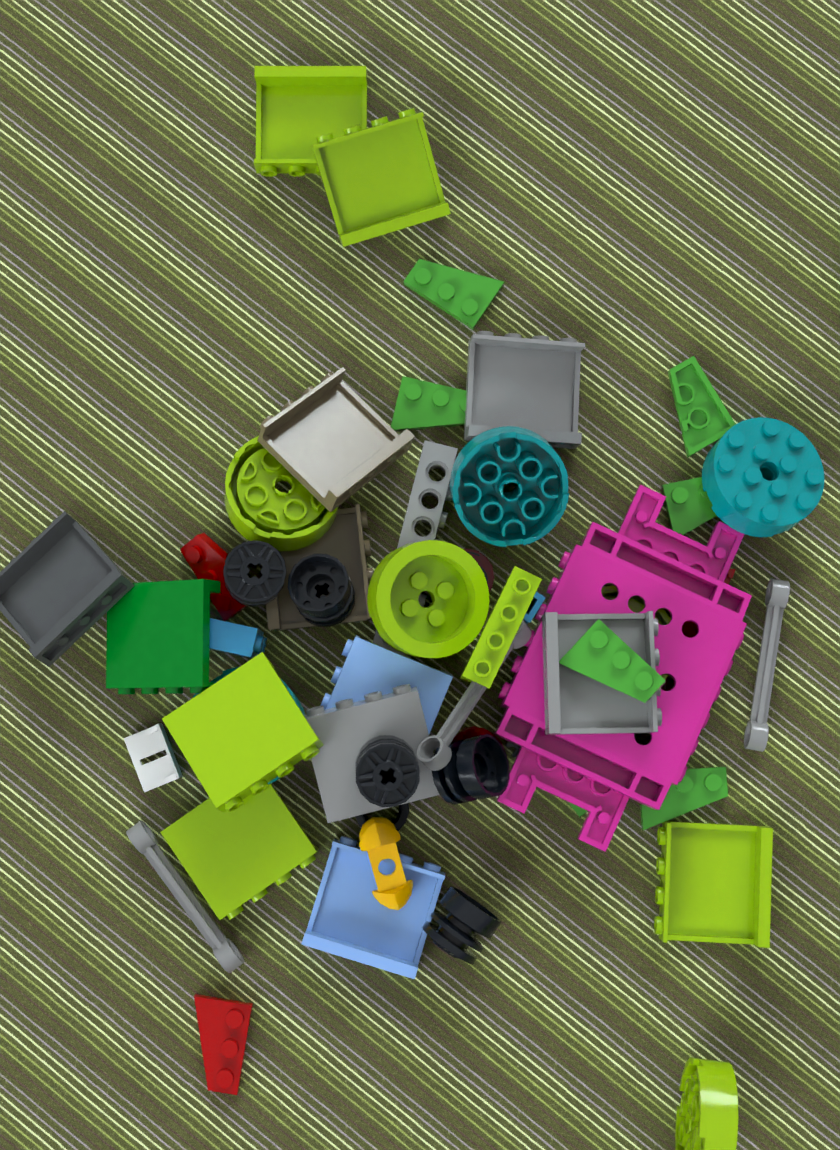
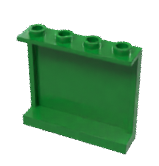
(160, 637)

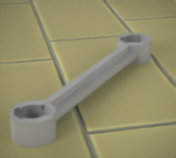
(460, 714)
(757, 728)
(223, 948)

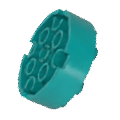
(501, 458)
(763, 477)

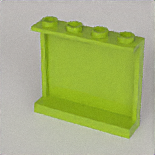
(298, 107)
(380, 177)
(501, 627)
(242, 733)
(239, 851)
(714, 883)

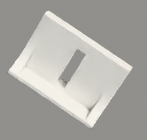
(149, 743)

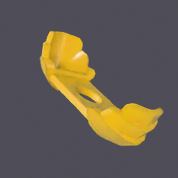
(379, 839)

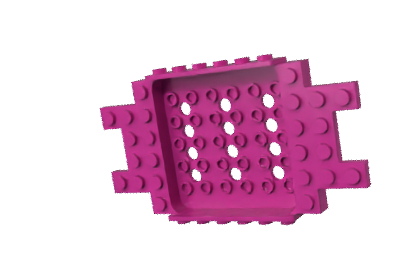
(669, 574)

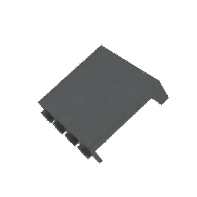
(59, 588)

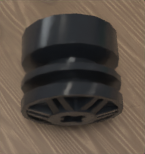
(318, 576)
(254, 591)
(386, 753)
(474, 772)
(461, 925)

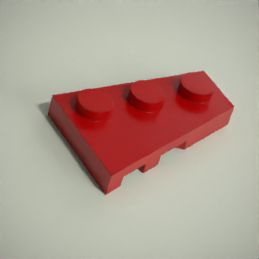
(208, 562)
(223, 1040)

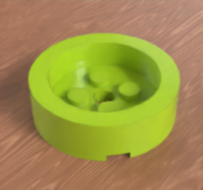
(266, 513)
(456, 592)
(707, 1107)

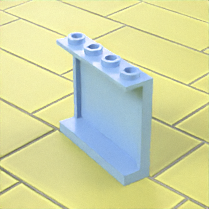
(375, 669)
(358, 927)

